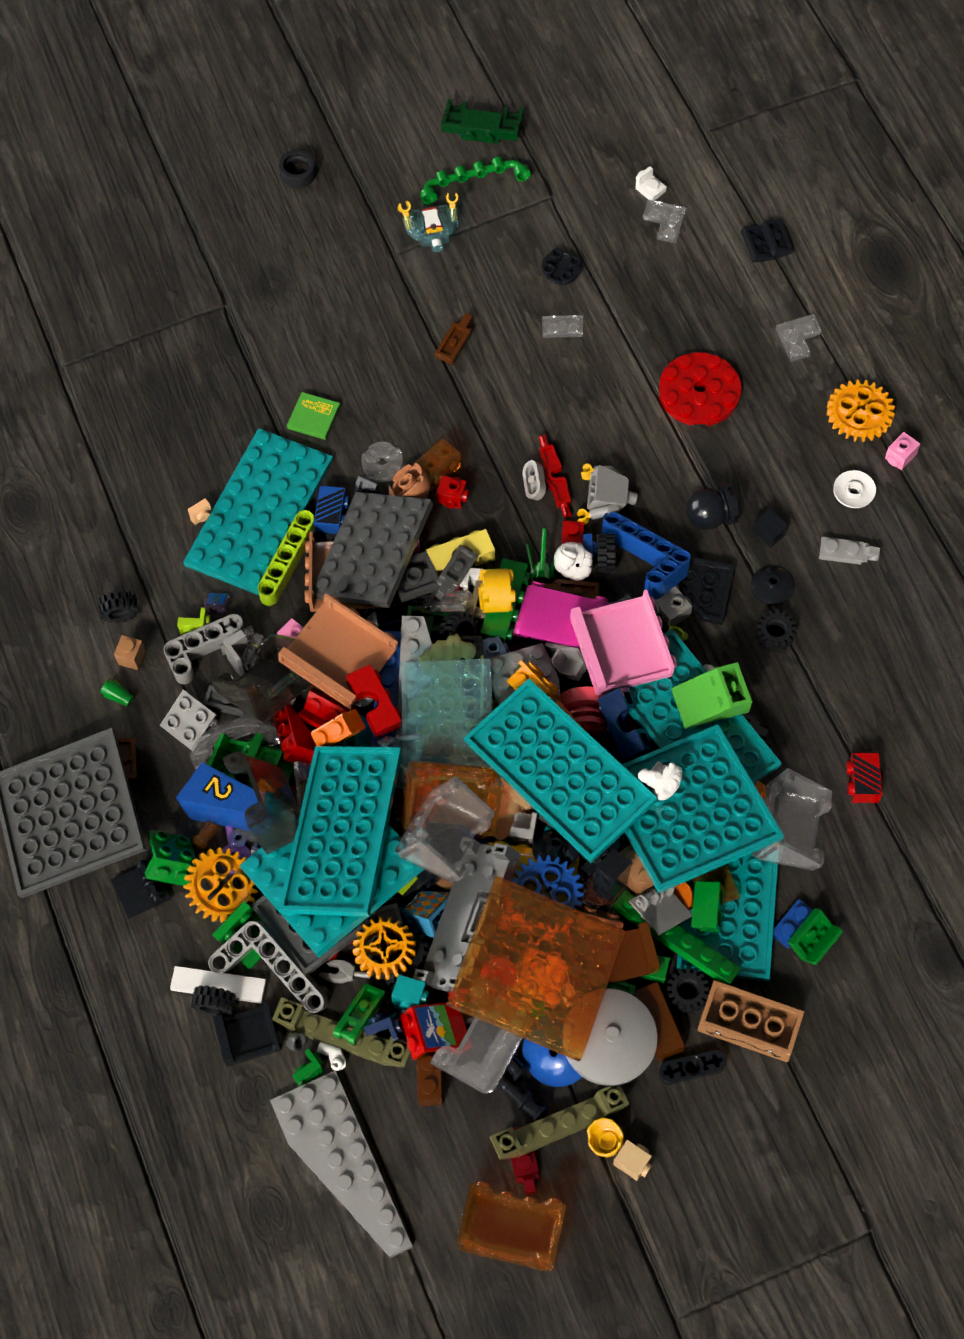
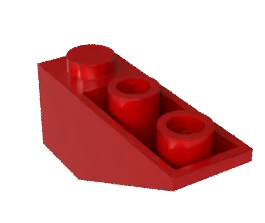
(294, 736)

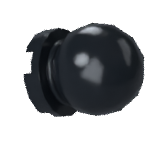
(710, 508)

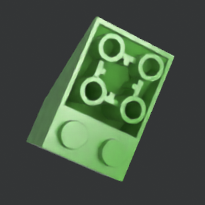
(712, 696)

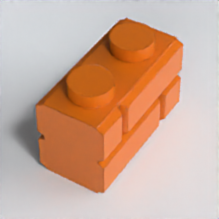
(338, 729)

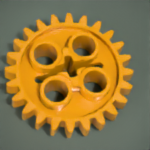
(860, 410)
(206, 871)

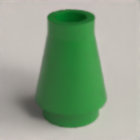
(116, 692)

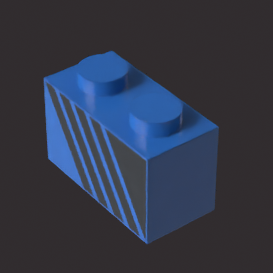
(330, 509)

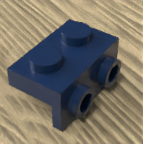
(383, 1021)

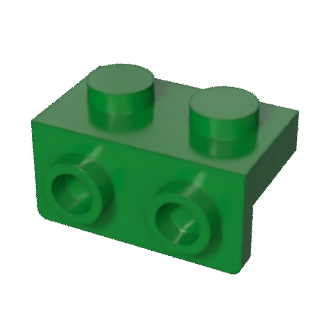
(222, 748)
(814, 937)

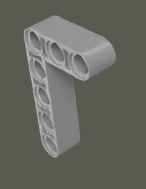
(273, 961)

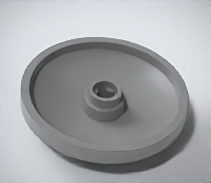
(619, 1042)

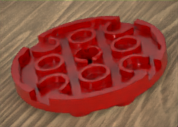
(694, 407)

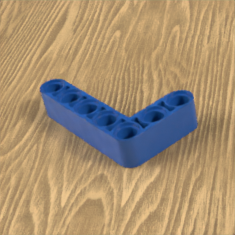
(669, 559)

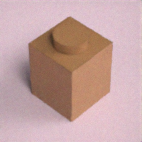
(130, 652)

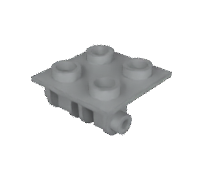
(188, 719)
(660, 909)

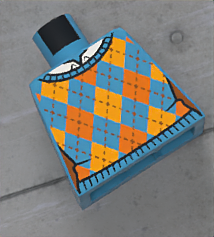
(424, 911)

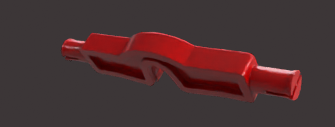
(556, 485)

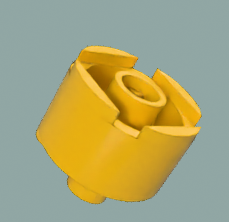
(496, 590)

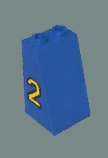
(216, 798)

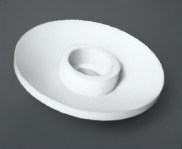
(857, 482)

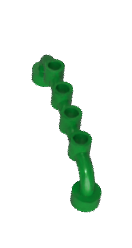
(461, 175)

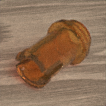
(204, 835)

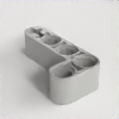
(206, 645)

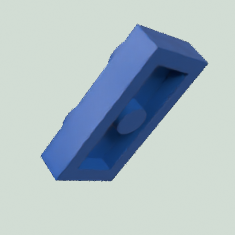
(791, 922)

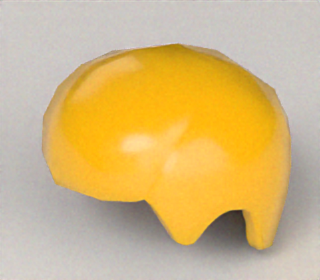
(605, 1137)

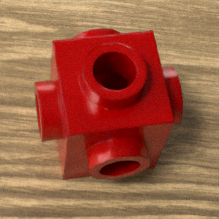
(452, 492)

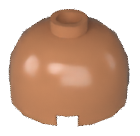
(411, 482)

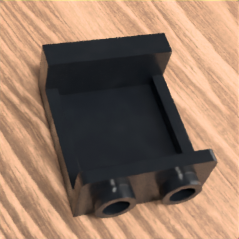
(247, 1035)

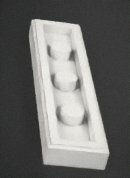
(244, 987)

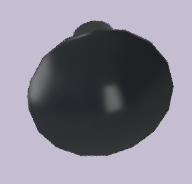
(561, 267)

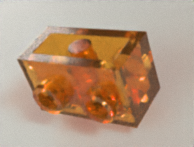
(440, 461)

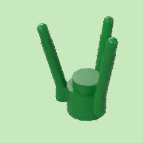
(541, 572)

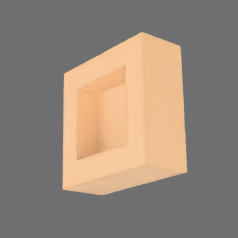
(200, 511)

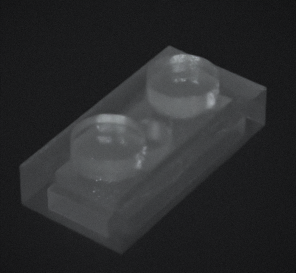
(562, 326)

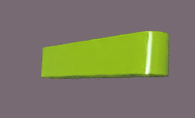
(286, 566)

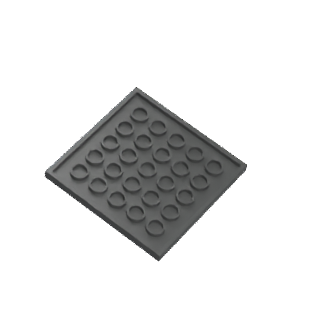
(68, 813)

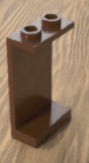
(636, 955)

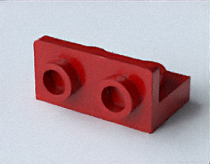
(320, 708)

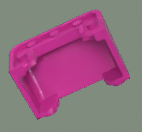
(547, 614)

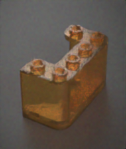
(511, 1227)

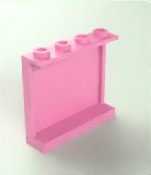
(623, 644)

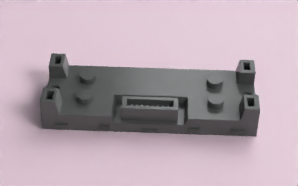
(463, 911)

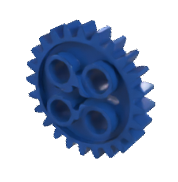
(564, 884)

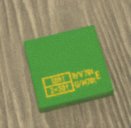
(313, 416)

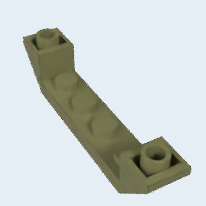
(319, 1028)
(540, 1133)

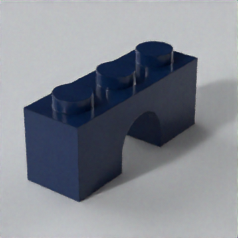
(615, 709)

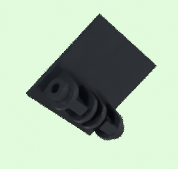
(137, 892)

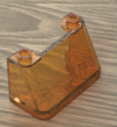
(425, 776)

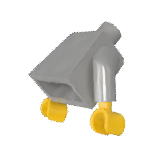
(606, 492)

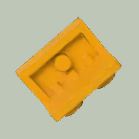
(535, 674)

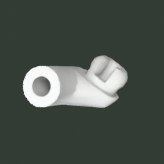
(334, 1053)

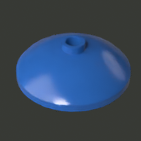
(548, 1068)

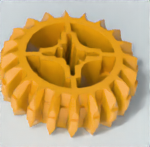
(393, 947)

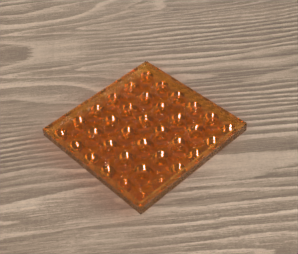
(536, 968)

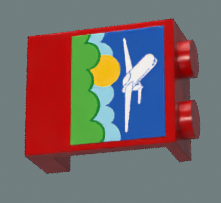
(432, 1027)

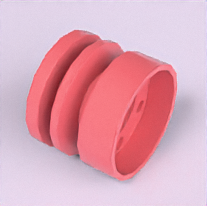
(584, 707)

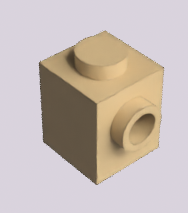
(633, 1160)

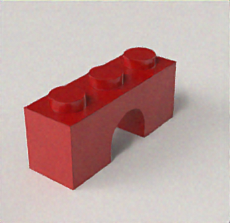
(367, 684)

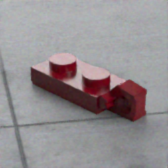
(526, 1170)

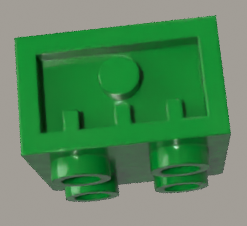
(234, 923)

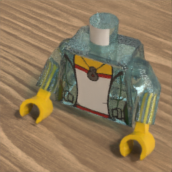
(431, 225)

